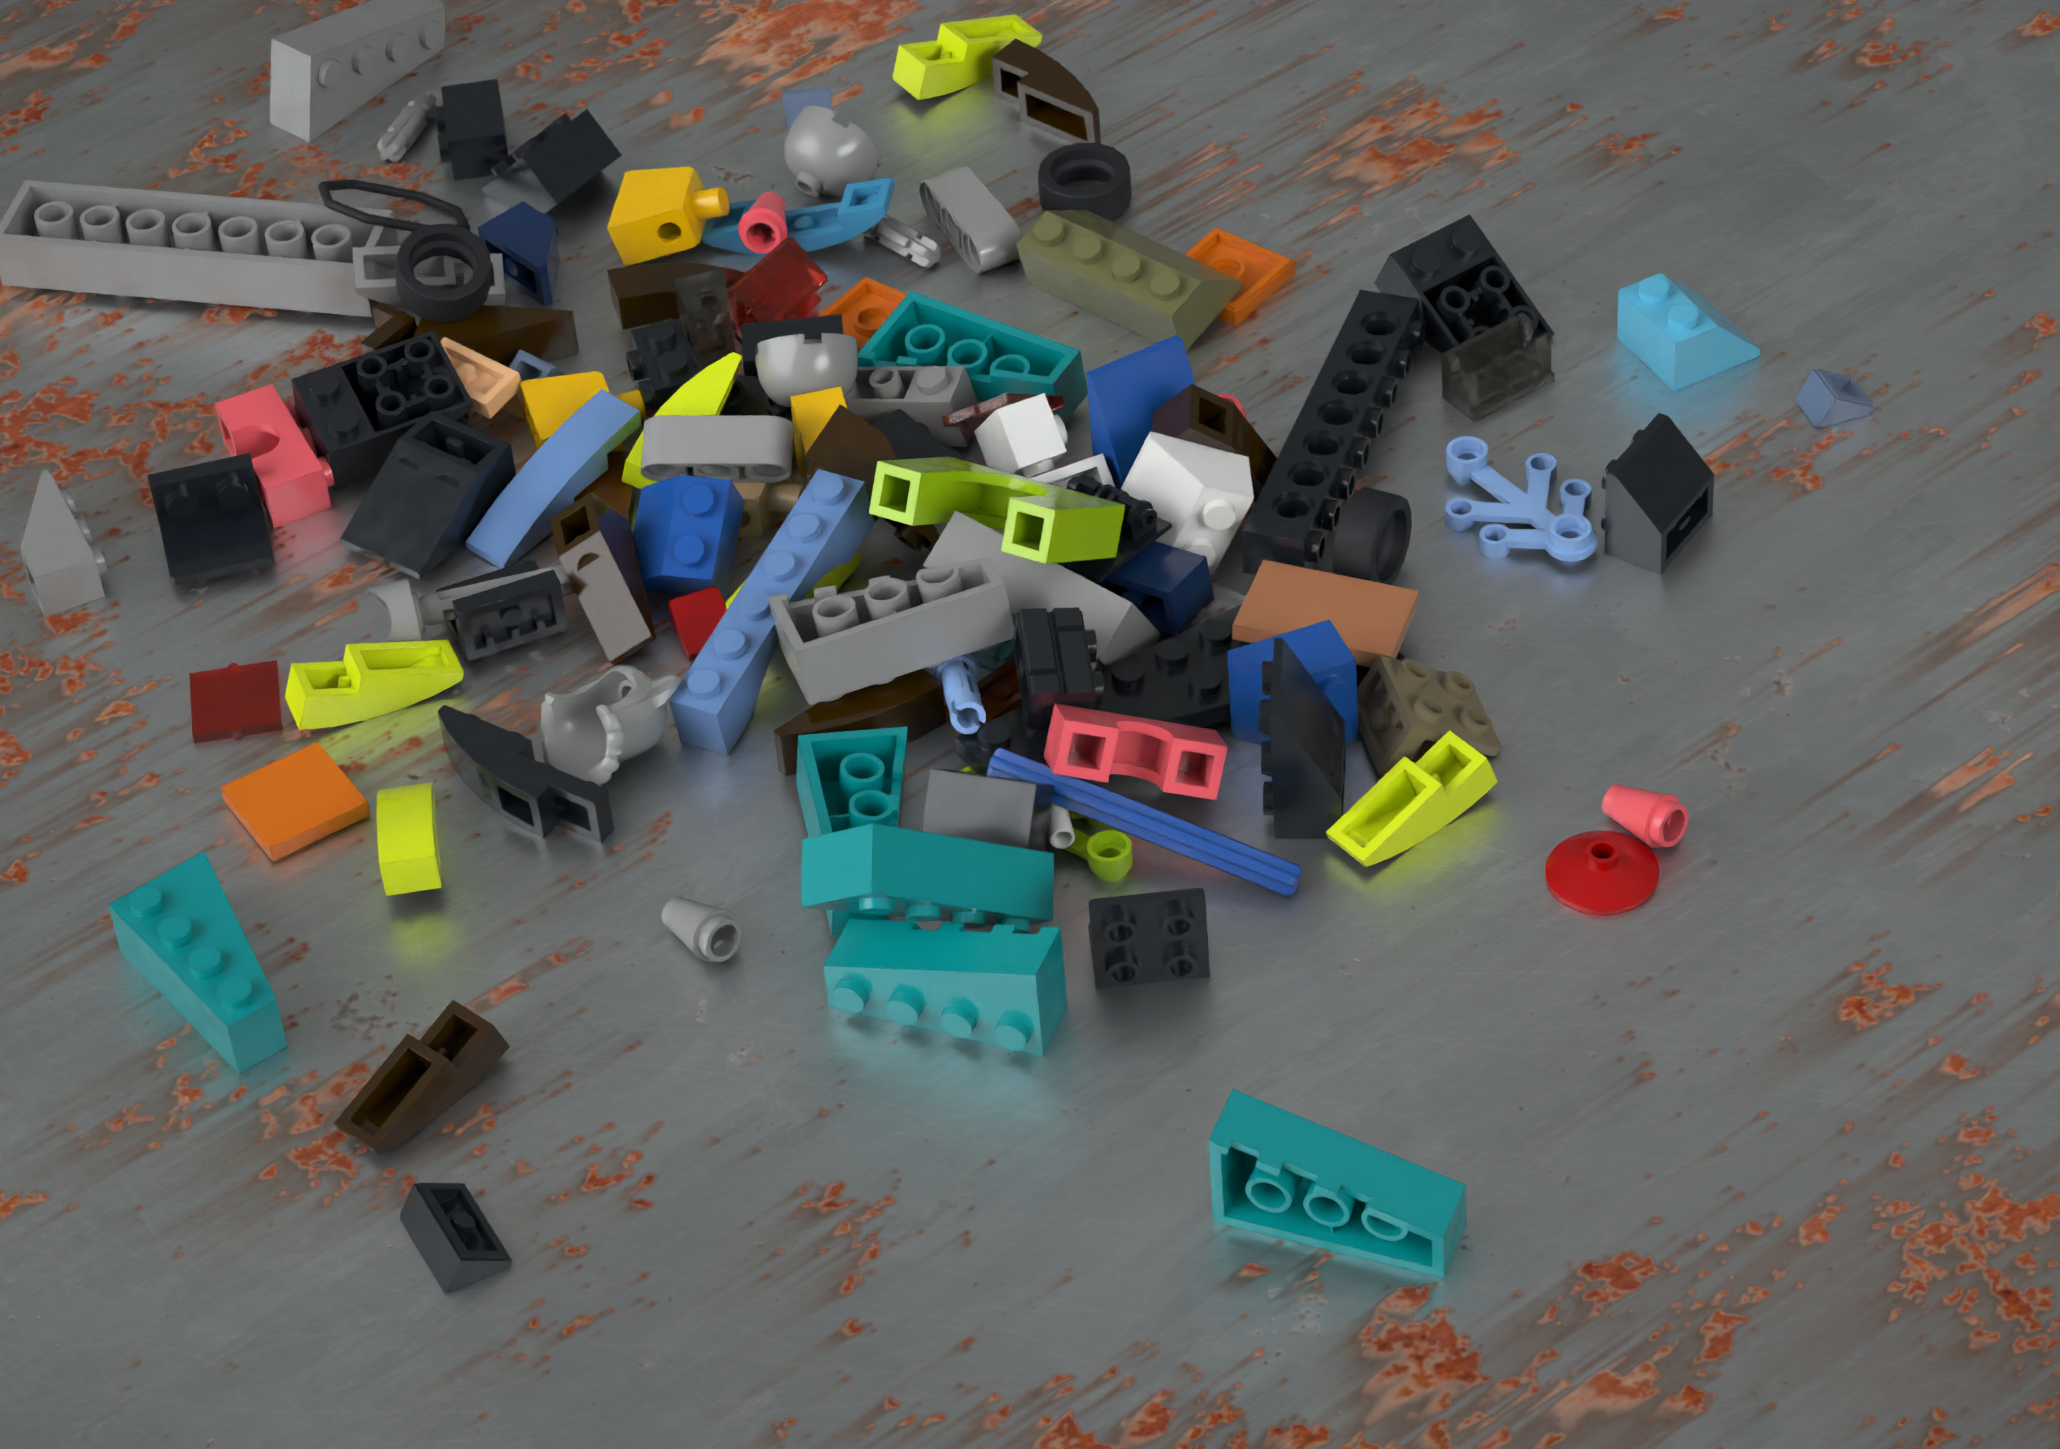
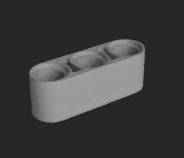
(971, 218)
(718, 447)

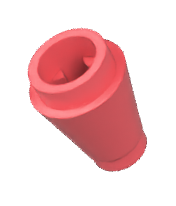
(764, 224)
(1647, 814)

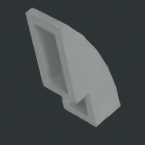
(377, 271)

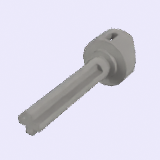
(411, 613)

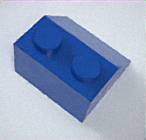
(687, 534)
(1323, 656)

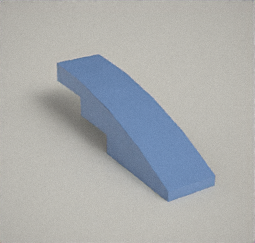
(552, 479)

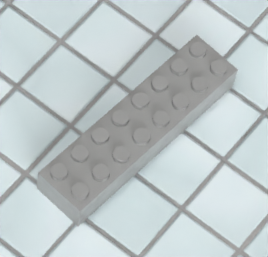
(186, 247)

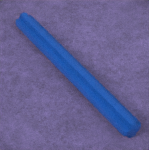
(1153, 824)

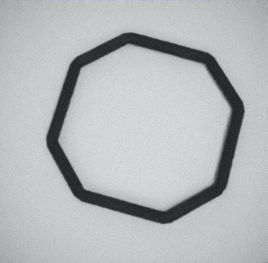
(327, 186)

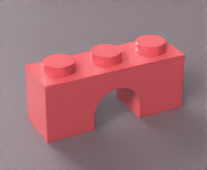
(283, 457)
(1105, 743)

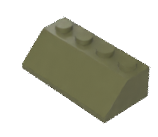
(1124, 276)

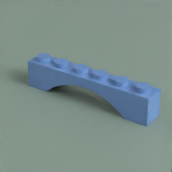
(727, 675)

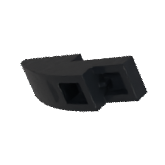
(510, 781)

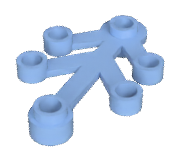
(1562, 536)

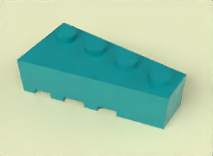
(851, 783)
(927, 877)
(952, 980)
(1330, 1190)

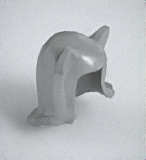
(605, 722)

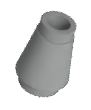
(703, 928)

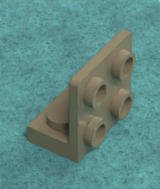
(1410, 703)

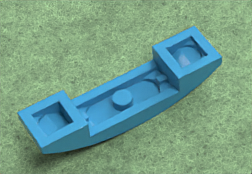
(812, 226)

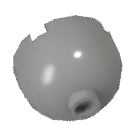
(827, 155)
(802, 366)

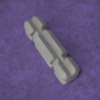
(407, 127)
(905, 241)

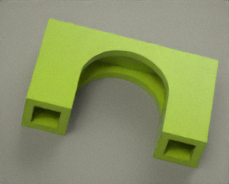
(1036, 517)

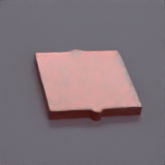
(977, 413)
(235, 701)

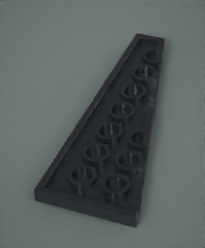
(1170, 682)

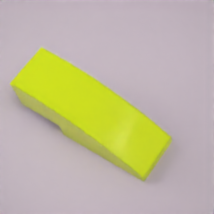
(959, 54)
(699, 396)
(370, 682)
(1414, 801)
(408, 839)

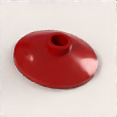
(1602, 872)

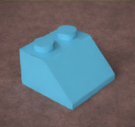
(1679, 332)

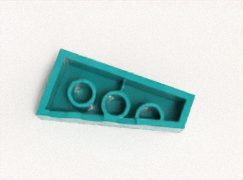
(994, 354)
(199, 959)

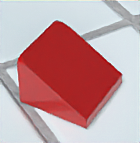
(695, 618)

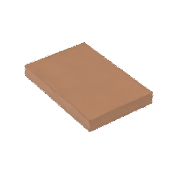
(1364, 612)

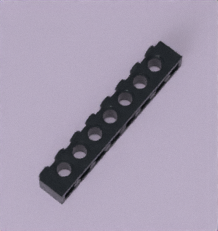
(1334, 432)

